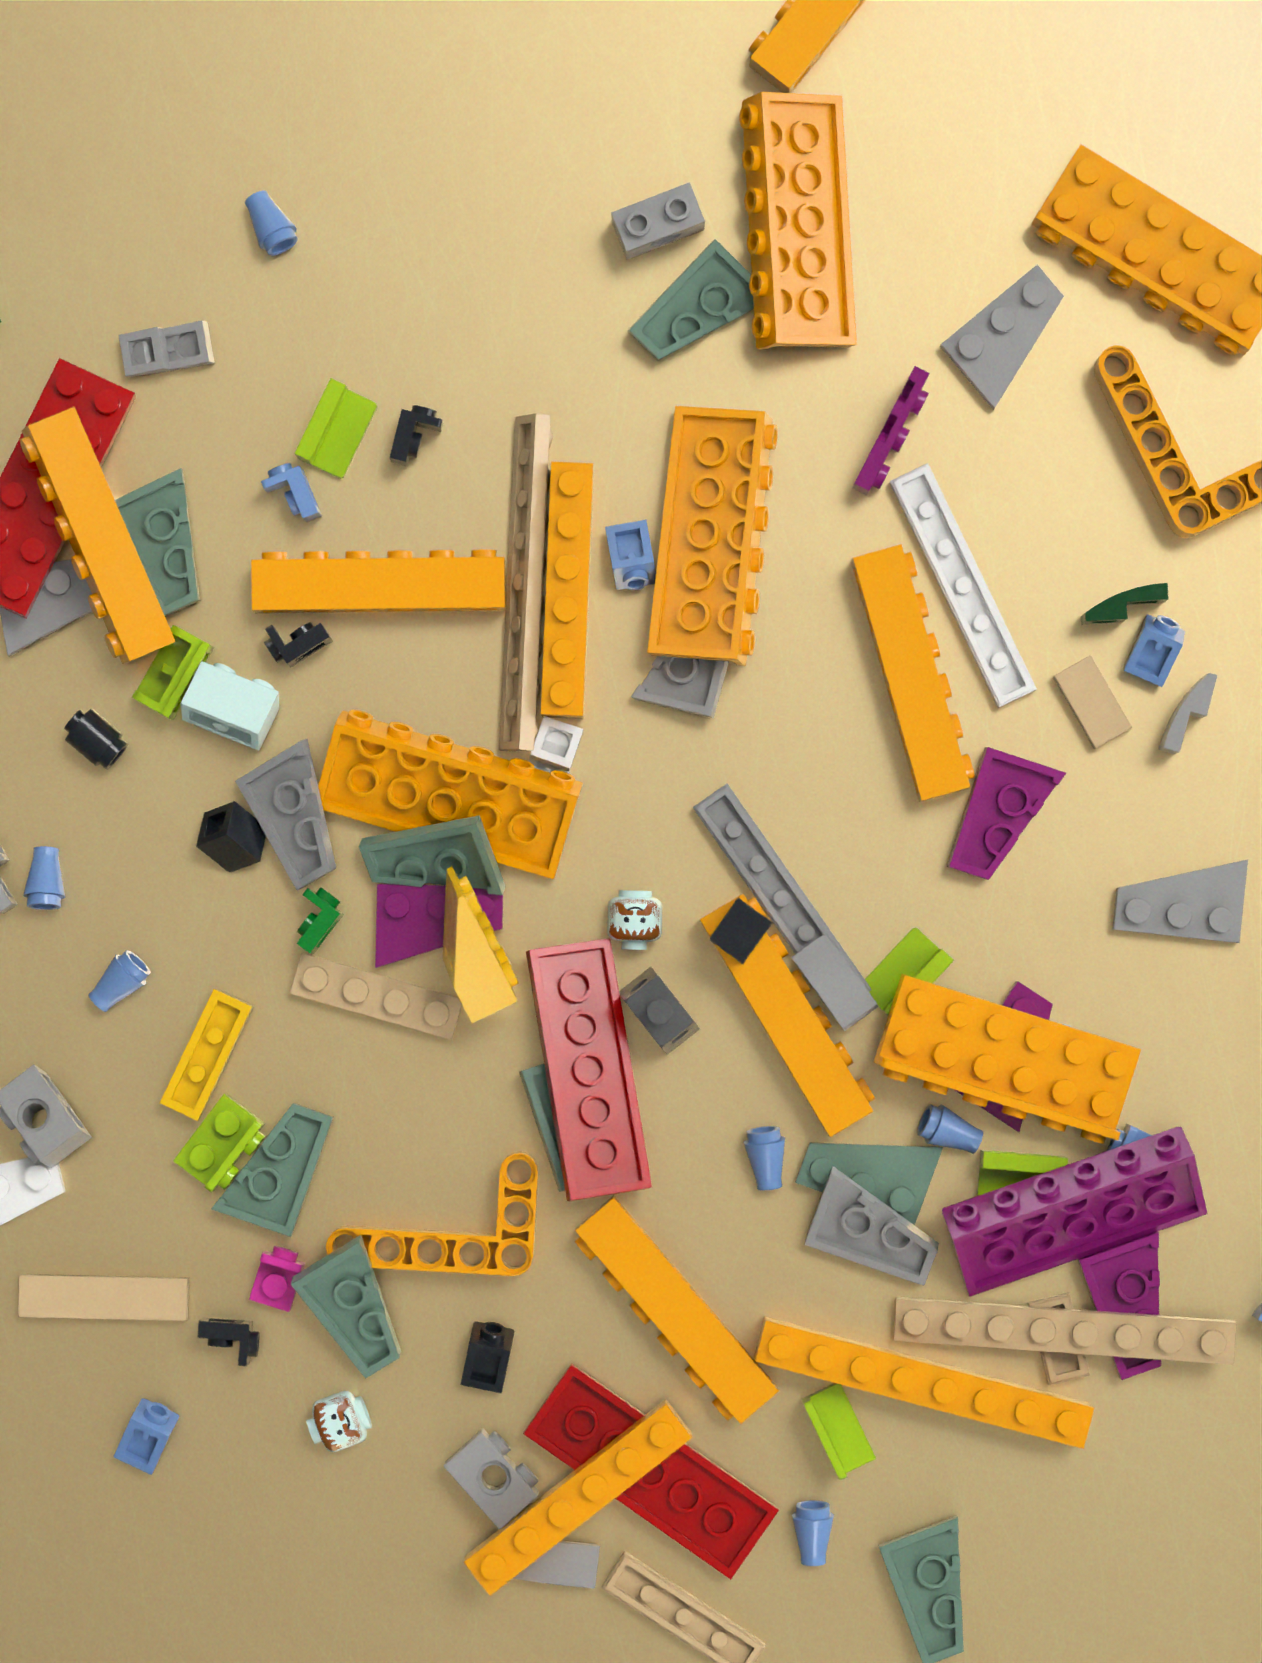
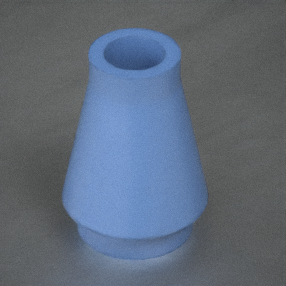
(270, 224)
(44, 883)
(119, 980)
(947, 1129)
(766, 1154)
(813, 1529)

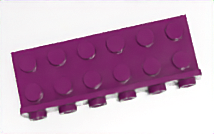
(1075, 1210)

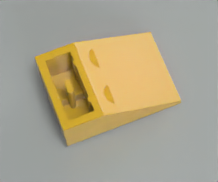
(473, 954)

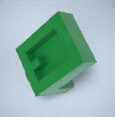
(317, 928)

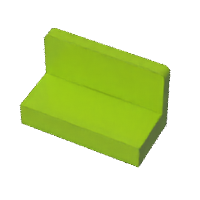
(336, 429)
(911, 956)
(1005, 1168)
(838, 1429)

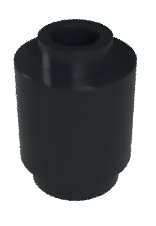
(95, 738)

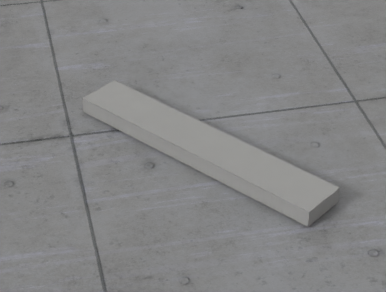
(764, 872)

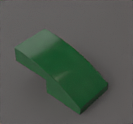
(1115, 608)

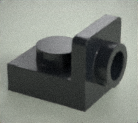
(406, 439)
(305, 642)
(223, 1332)
(487, 1356)

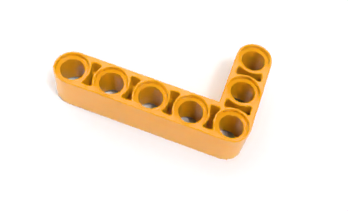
(1170, 455)
(453, 1241)

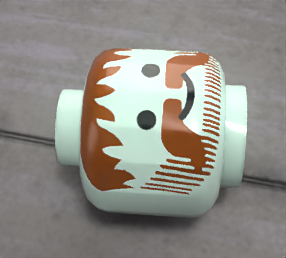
(634, 919)
(339, 1421)

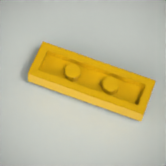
(206, 1054)

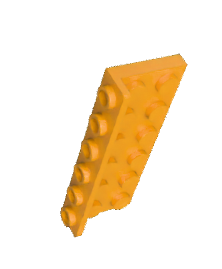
(798, 220)
(1156, 249)
(712, 534)
(419, 780)
(1006, 1058)

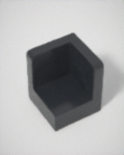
(231, 837)
(740, 930)

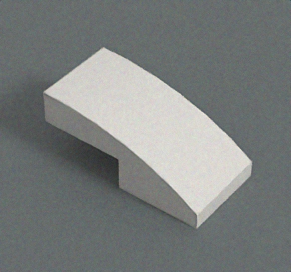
(555, 745)

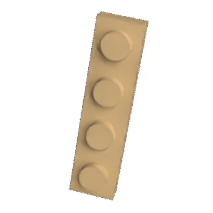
(376, 996)

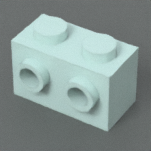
(230, 704)

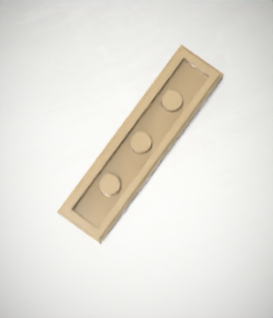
(103, 1297)
(681, 1613)

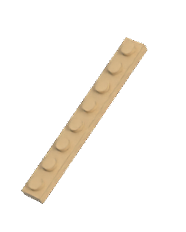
(524, 582)
(1065, 1330)

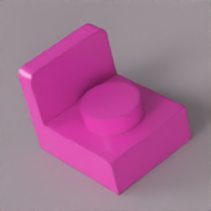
(274, 1278)

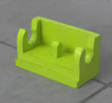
(172, 673)

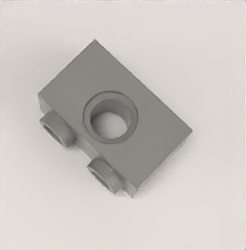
(658, 220)
(62, 1129)
(497, 1502)

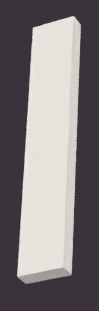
(962, 585)

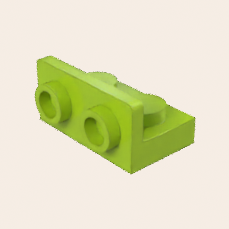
(220, 1142)

